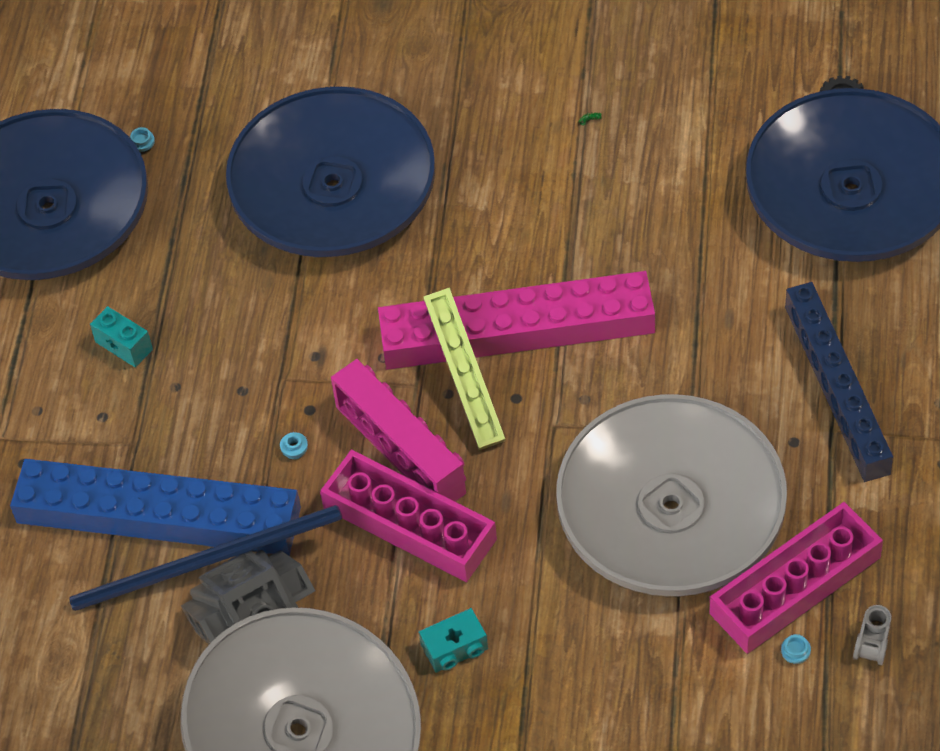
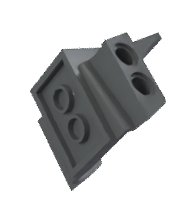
(245, 588)

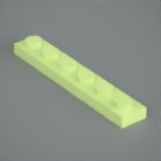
(464, 369)

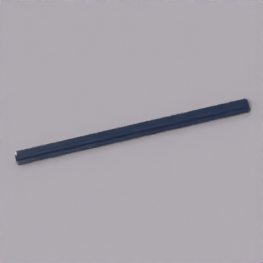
(205, 558)

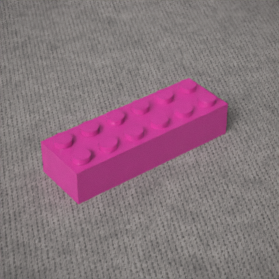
(397, 431)
(409, 515)
(795, 577)

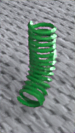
(591, 116)

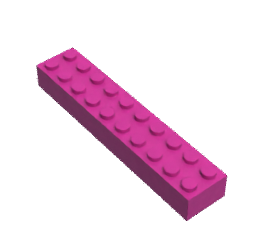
(524, 319)

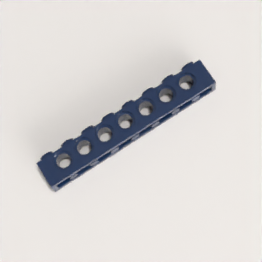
(838, 382)

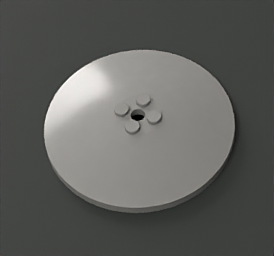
(680, 452)
(304, 671)

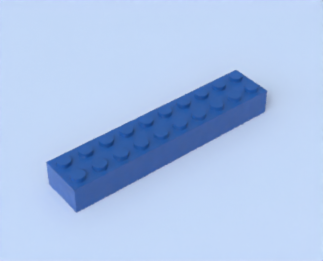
(149, 504)

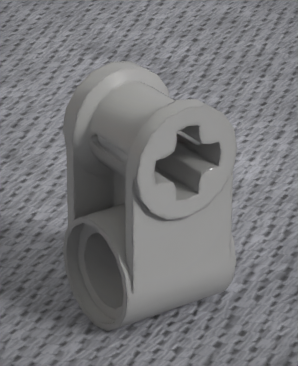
(873, 639)

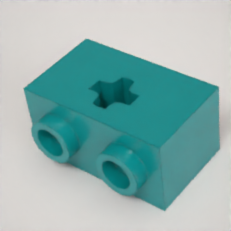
(121, 336)
(462, 629)

